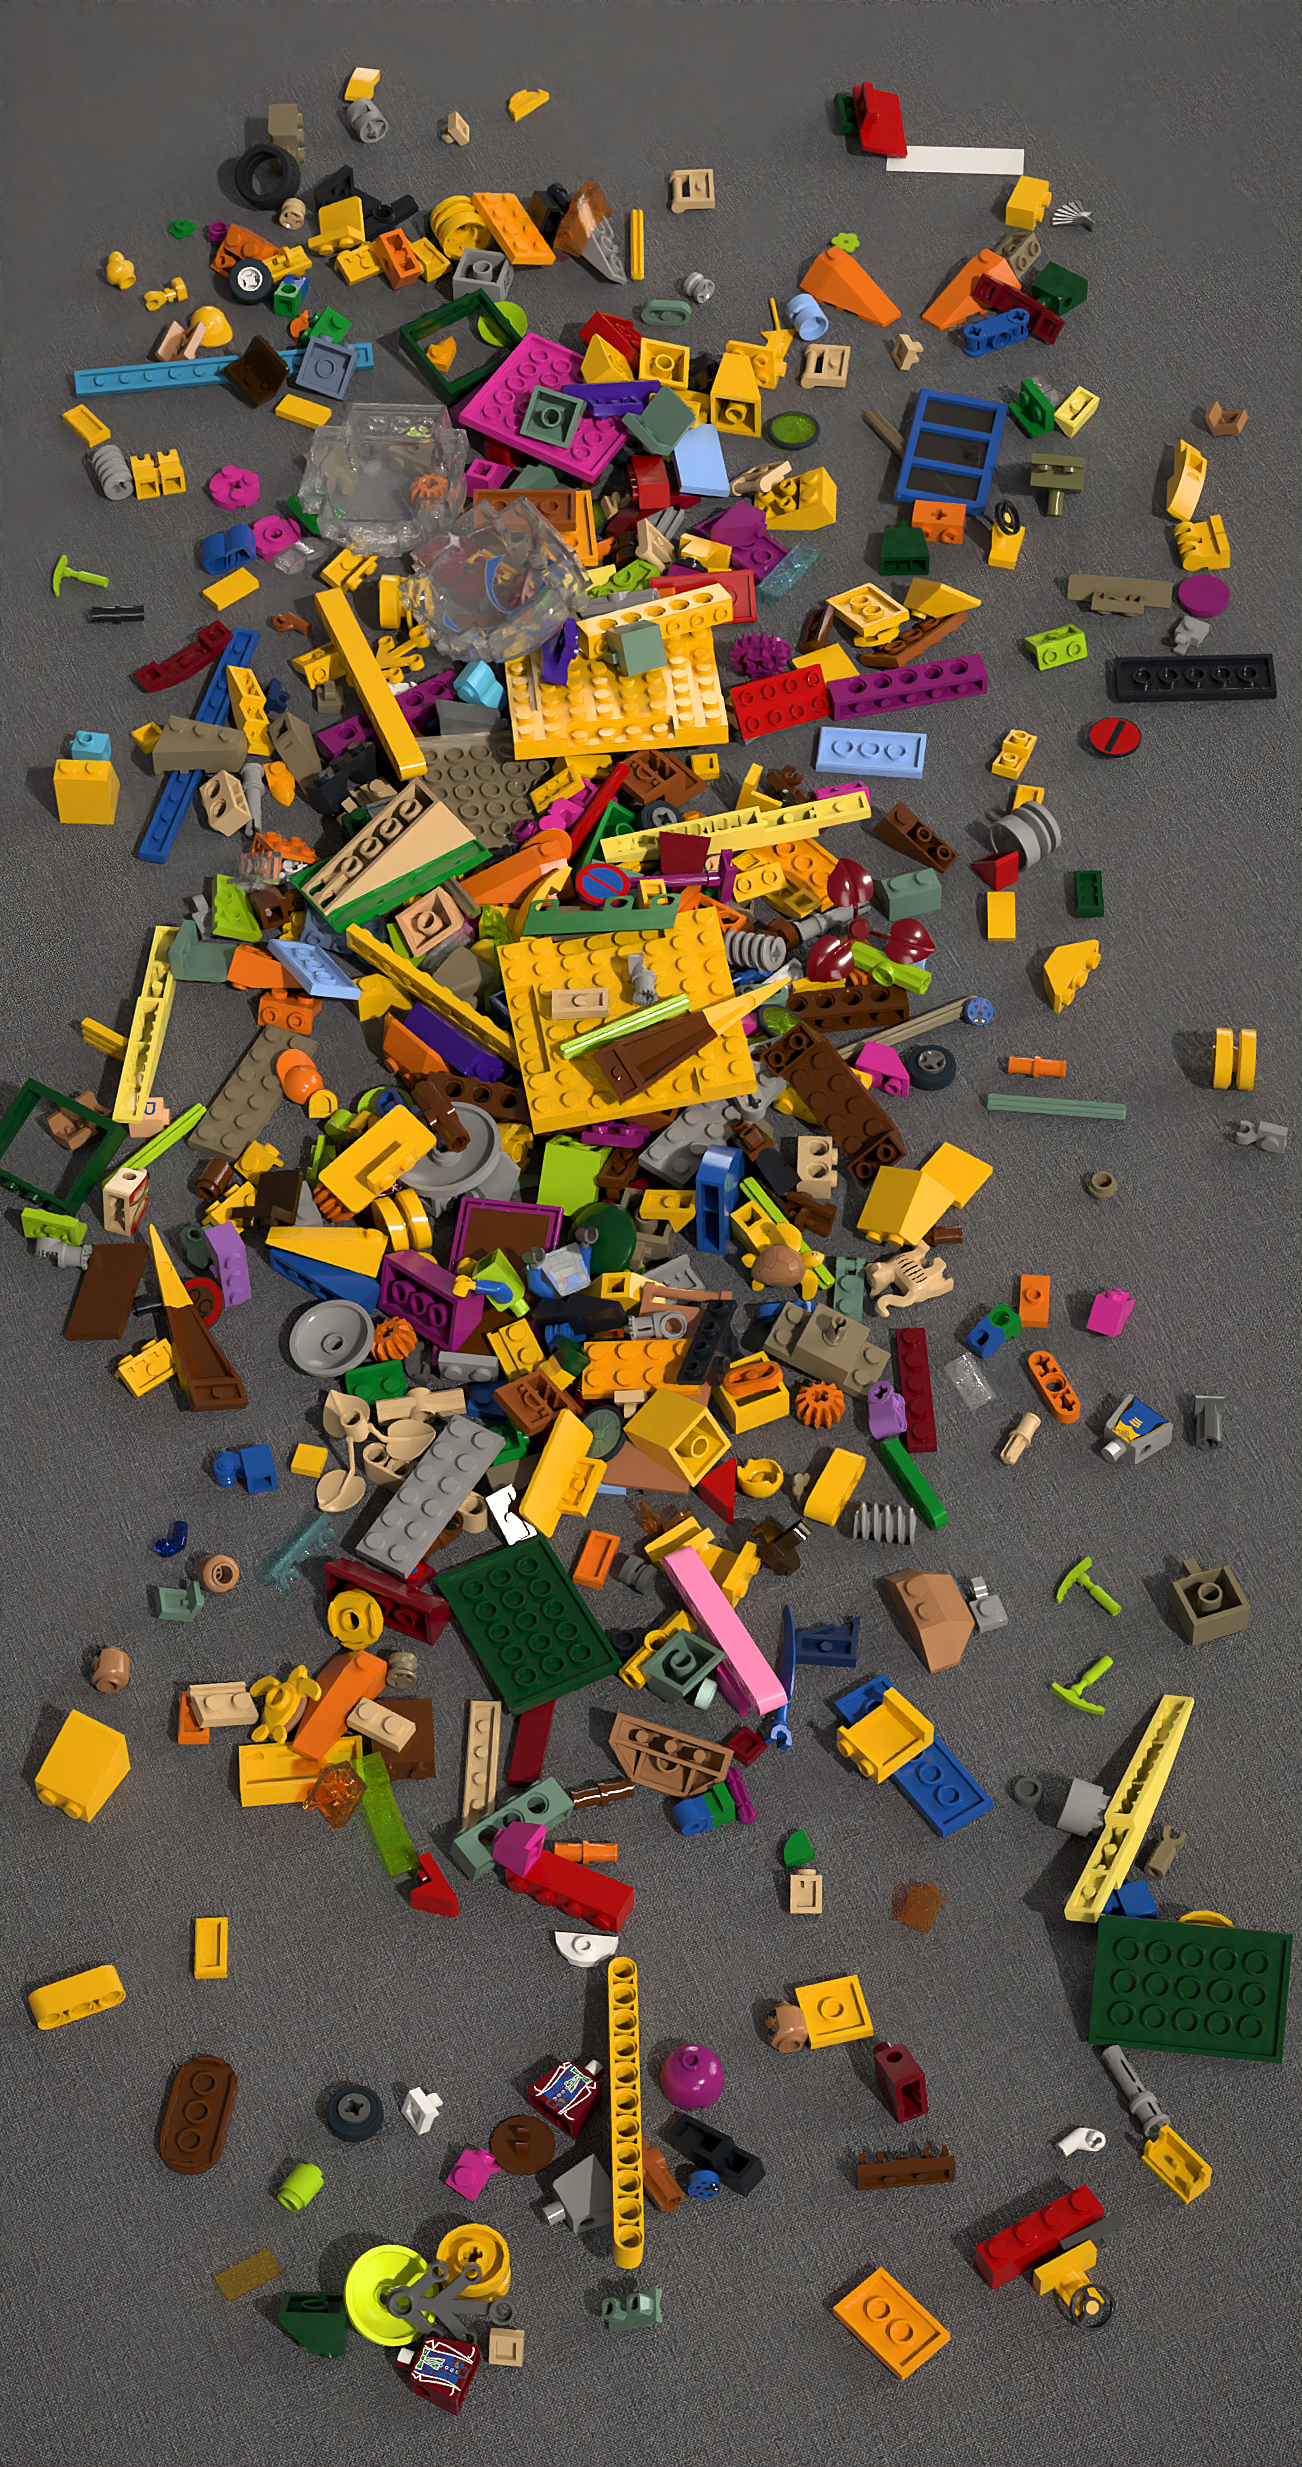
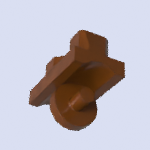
(810, 1214)

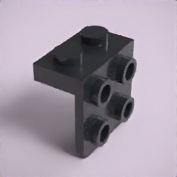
(340, 187)

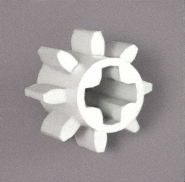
(290, 868)

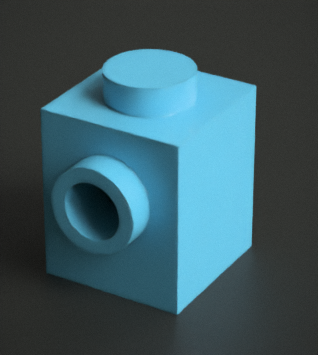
(90, 746)

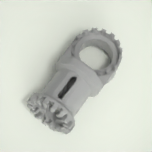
(643, 980)
(66, 1254)
(655, 1325)

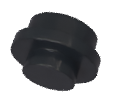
(625, 1643)

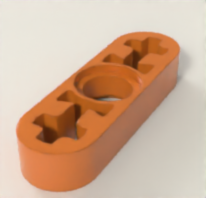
(1054, 1375)

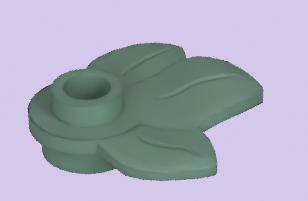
(196, 1248)

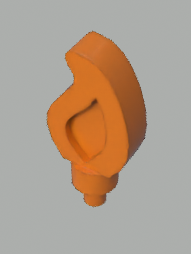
(299, 325)

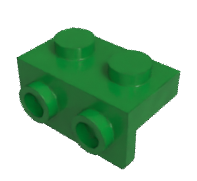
(326, 323)

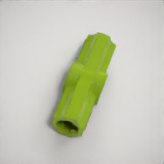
(889, 972)

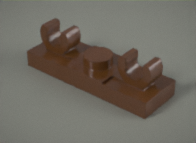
(785, 781)
(620, 1169)
(905, 2171)

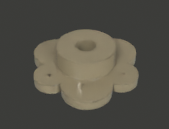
(802, 1487)

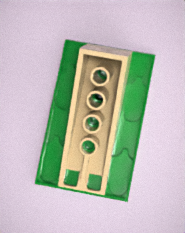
(393, 858)

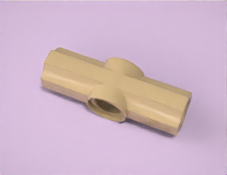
(421, 1405)

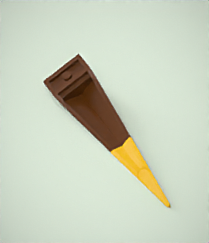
(645, 1058)
(201, 1364)

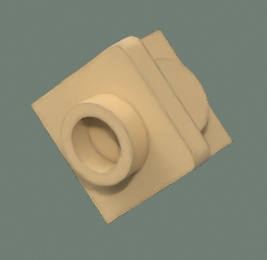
(806, 1892)

